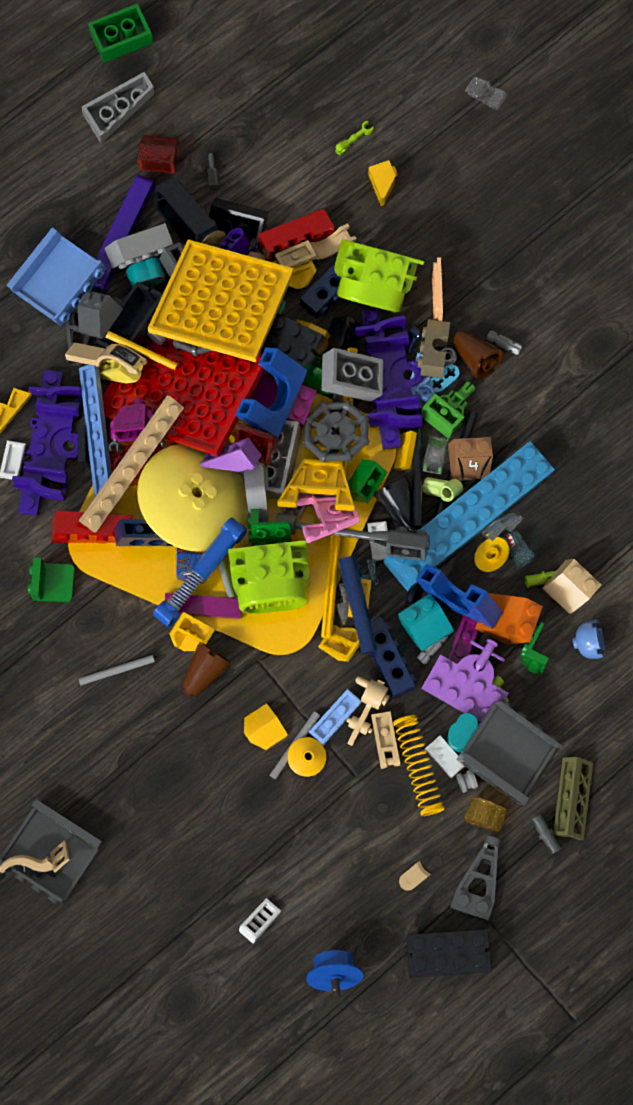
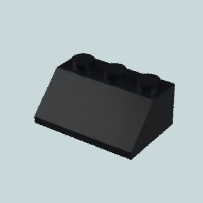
(234, 215)

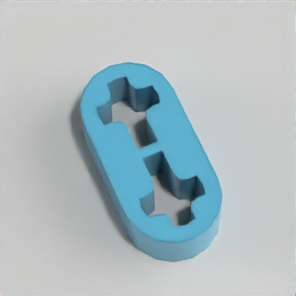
(446, 382)

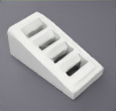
(248, 933)

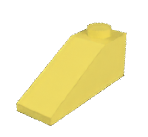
(115, 371)

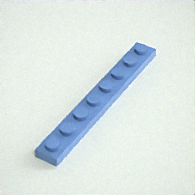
(95, 426)

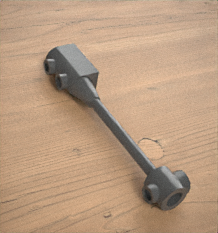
(398, 542)

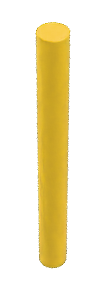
(141, 350)

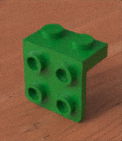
(267, 532)
(51, 581)
(533, 660)

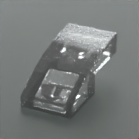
(483, 92)
(506, 522)
(342, 608)

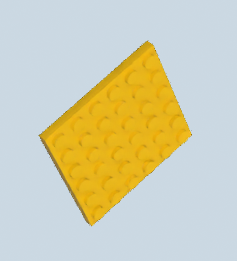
(221, 300)

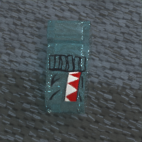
(518, 549)

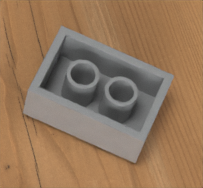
(138, 246)
(352, 374)

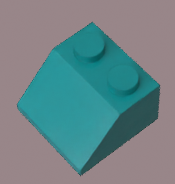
(425, 622)

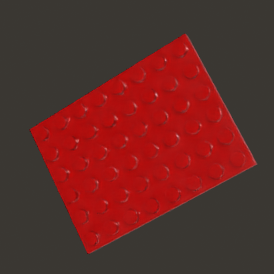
(205, 385)

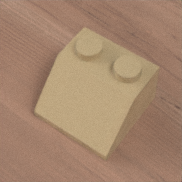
(571, 586)

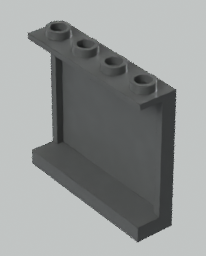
(508, 751)
(38, 837)

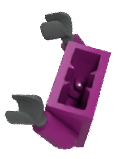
(129, 424)

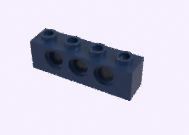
(322, 287)
(136, 533)
(396, 686)

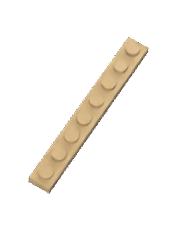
(131, 464)

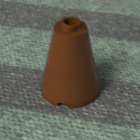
(477, 354)
(203, 669)

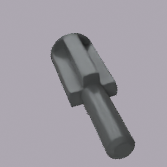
(212, 173)

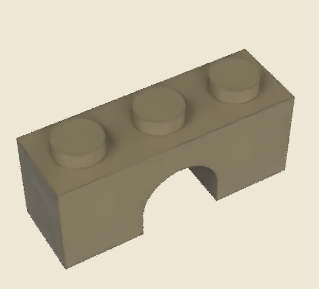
(435, 336)

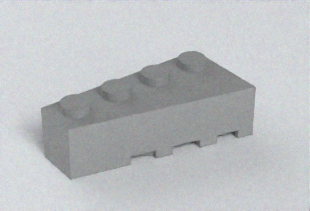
(116, 106)
(281, 468)

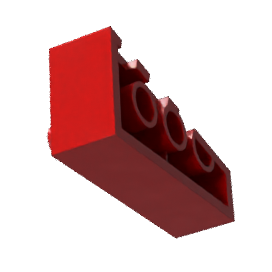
(309, 227)
(68, 529)

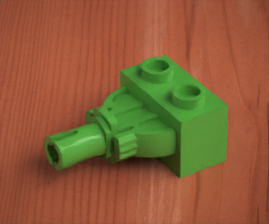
(447, 411)

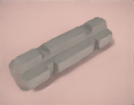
(504, 342)
(424, 656)

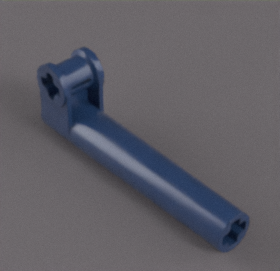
(351, 575)

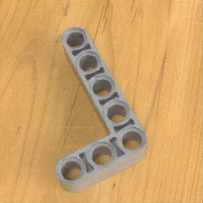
(256, 492)

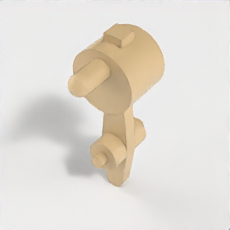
(373, 696)

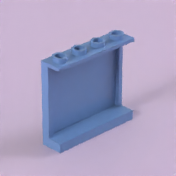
(56, 277)

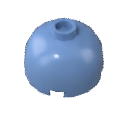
(589, 640)

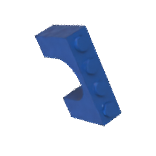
(289, 378)
(473, 604)

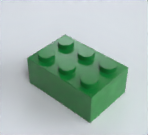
(120, 33)

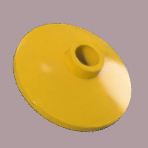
(491, 554)
(297, 760)

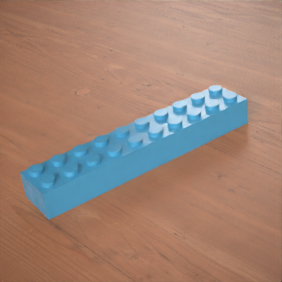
(475, 511)

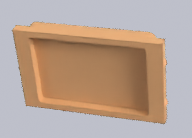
(437, 290)

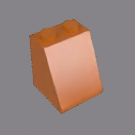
(516, 622)

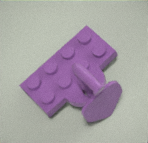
(463, 684)

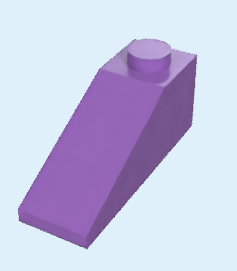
(234, 457)

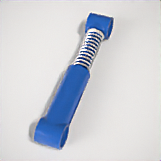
(230, 534)

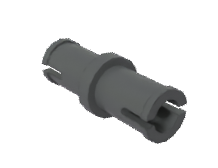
(546, 834)

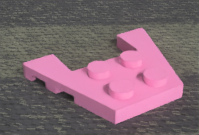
(330, 519)

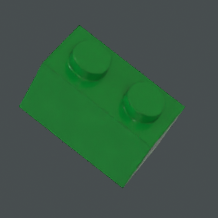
(366, 480)

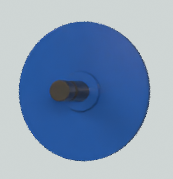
(334, 972)

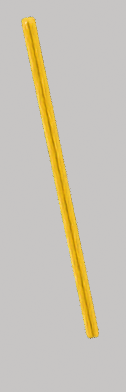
(332, 570)

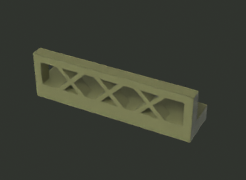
(570, 796)

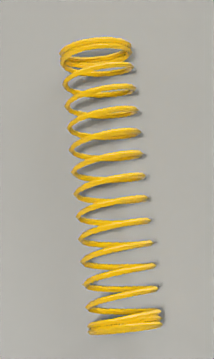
(430, 809)

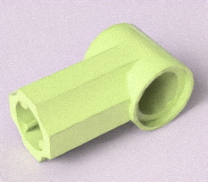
(441, 488)

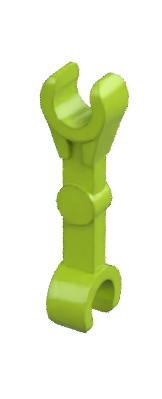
(344, 145)

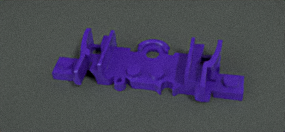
(396, 389)
(47, 443)

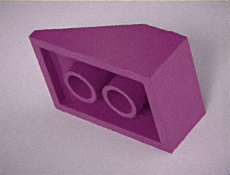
(267, 391)

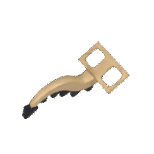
(39, 866)

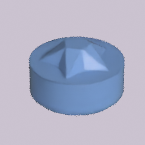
(424, 392)

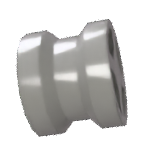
(467, 781)

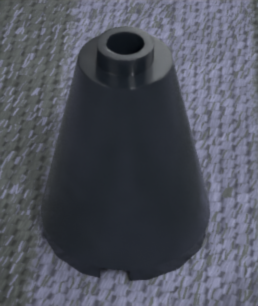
(398, 502)

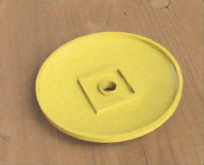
(175, 512)

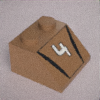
(470, 458)

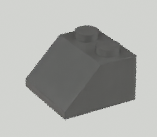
(97, 314)

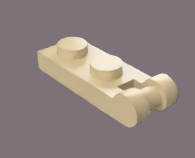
(385, 739)

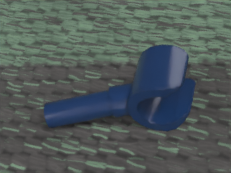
(415, 333)

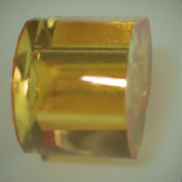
(485, 814)

